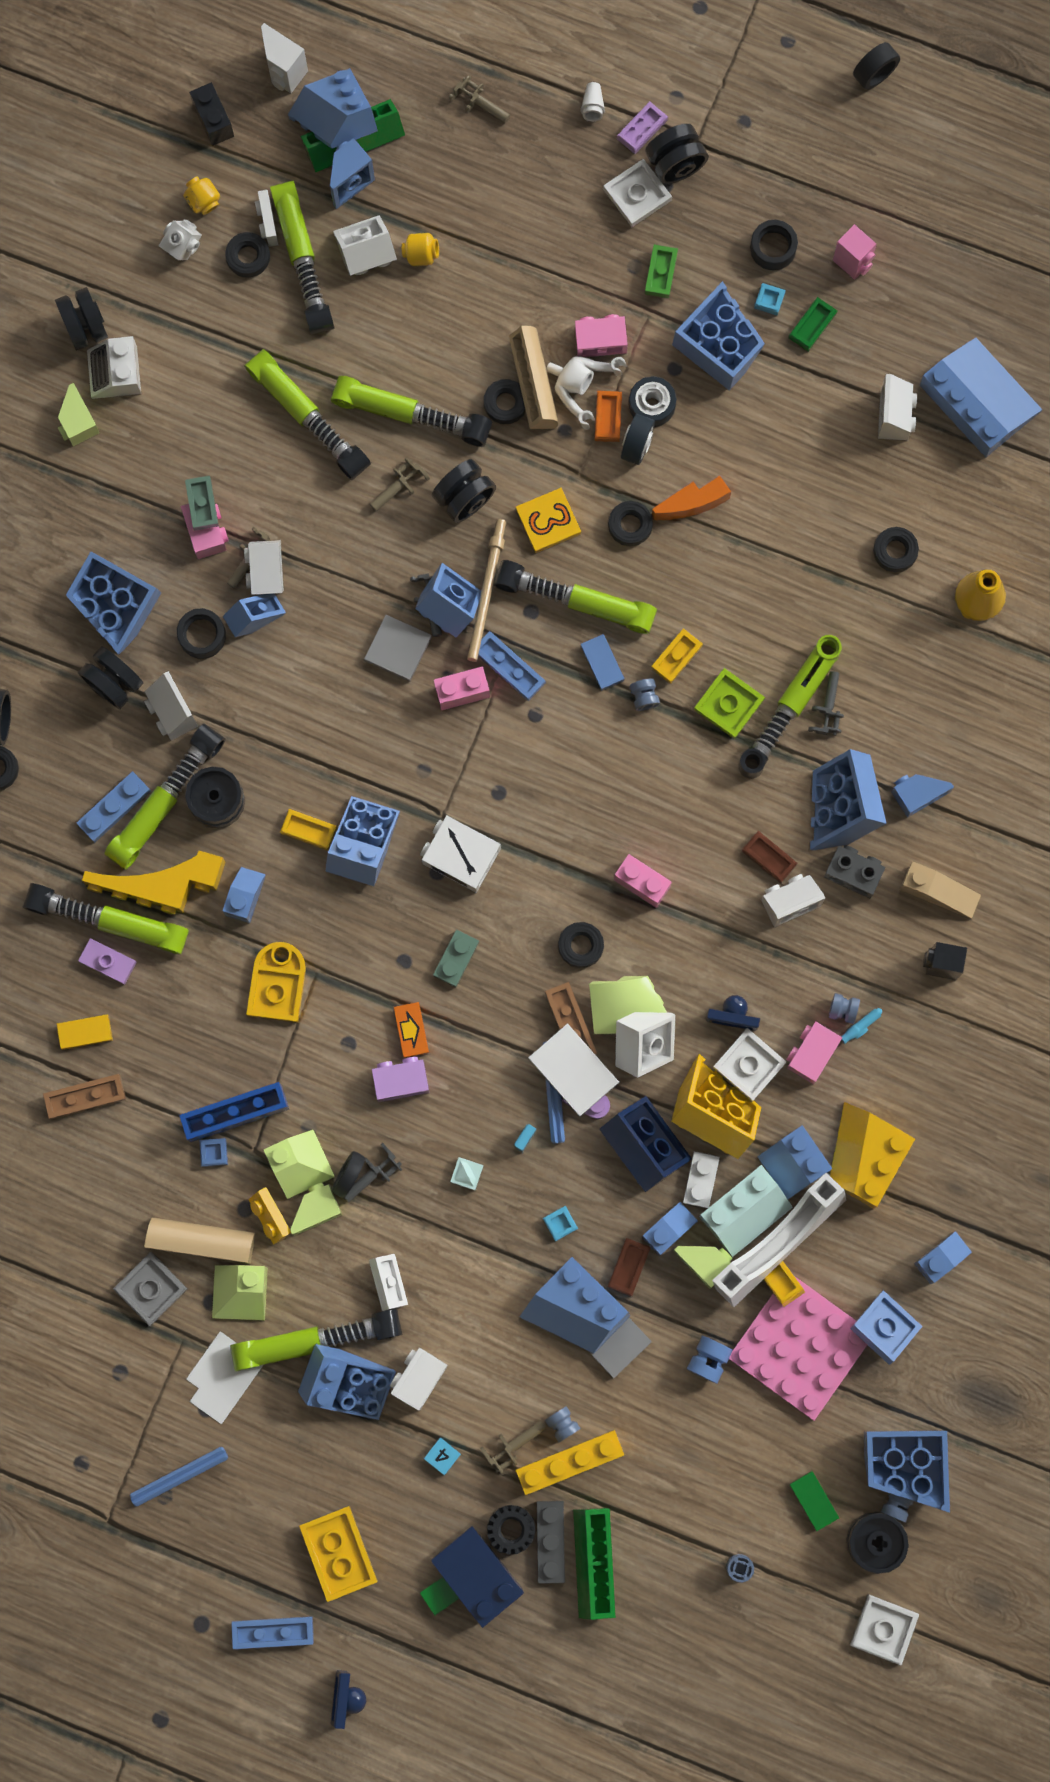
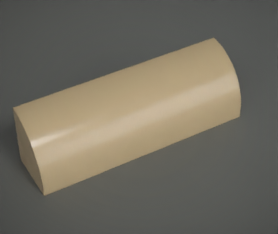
(533, 378)
(200, 1240)

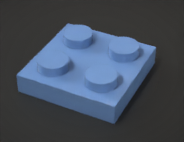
(886, 1327)

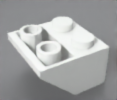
(418, 1378)

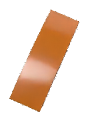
(692, 500)

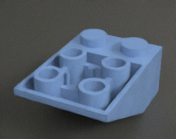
(361, 841)
(345, 1383)

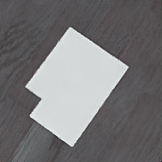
(218, 1381)

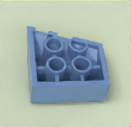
(334, 109)
(719, 338)
(112, 600)
(845, 800)
(576, 1308)
(909, 1465)

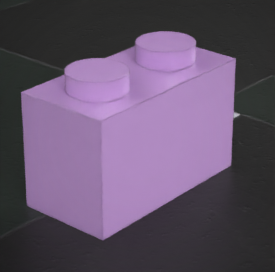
(400, 1079)

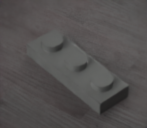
(550, 1541)

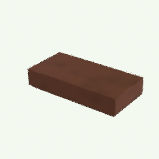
(769, 857)
(629, 1267)

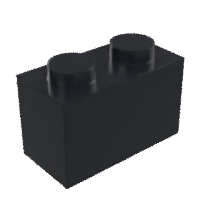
(211, 114)
(945, 960)

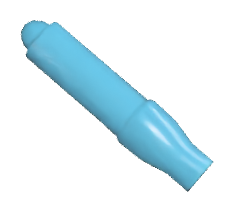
(860, 1027)

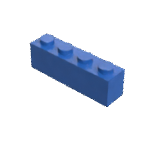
(234, 1112)

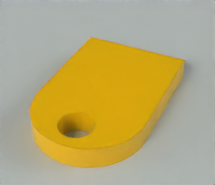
(277, 985)

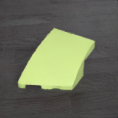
(621, 998)

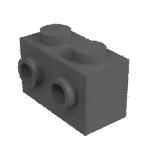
(855, 871)

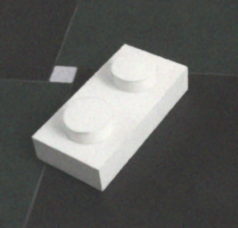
(267, 228)
(701, 1180)
(388, 1282)

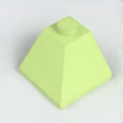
(299, 1163)
(239, 1292)

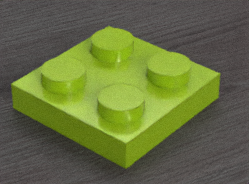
(729, 703)

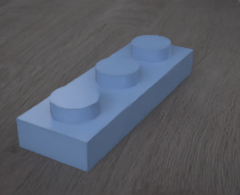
(510, 666)
(113, 806)
(272, 1632)

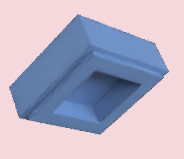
(213, 1152)

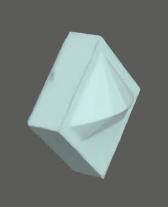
(466, 1173)

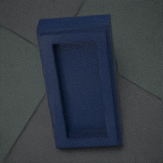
(733, 1014)
(345, 1699)

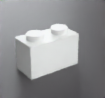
(265, 567)

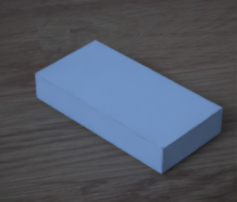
(602, 662)

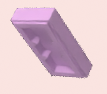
(642, 127)
(107, 961)

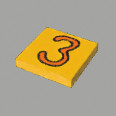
(548, 520)

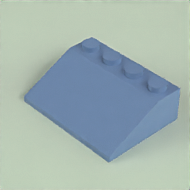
(979, 396)

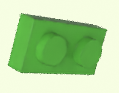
(661, 271)

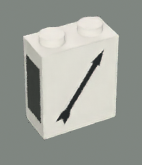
(460, 853)

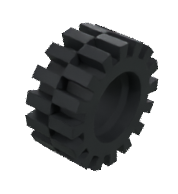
(511, 1546)

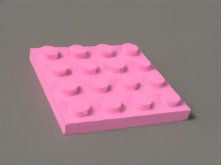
(800, 1349)

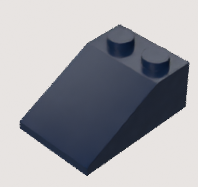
(477, 1576)

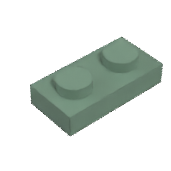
(201, 503)
(456, 958)

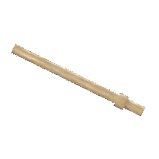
(496, 545)

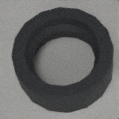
(876, 65)
(779, 227)
(199, 614)

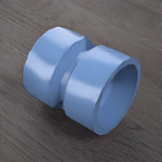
(713, 1350)

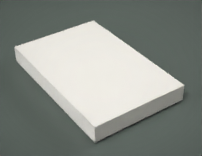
(573, 1070)

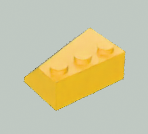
(715, 1110)
(867, 1154)

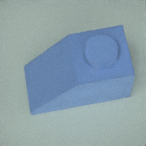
(253, 613)
(919, 792)
(243, 895)
(669, 1229)
(943, 1258)

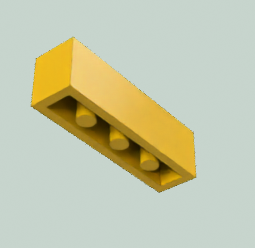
(569, 1462)

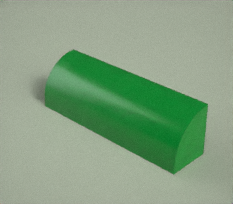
(388, 127)
(594, 1563)

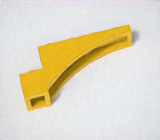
(162, 888)

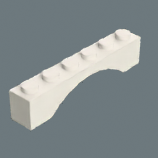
(750, 1269)

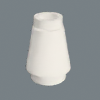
(593, 104)

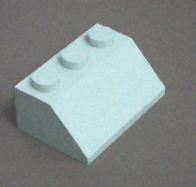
(746, 1211)

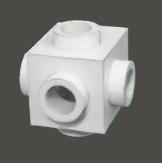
(180, 239)

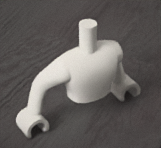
(576, 379)

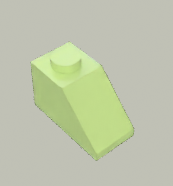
(75, 418)
(315, 1209)
(704, 1261)

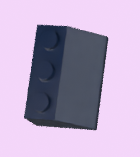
(645, 1143)

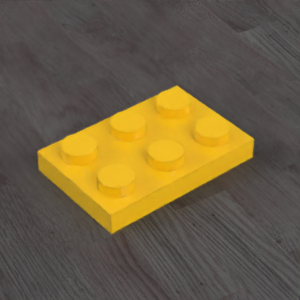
(338, 1553)

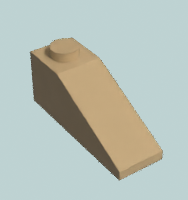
(939, 890)

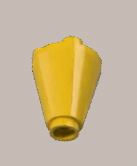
(980, 595)

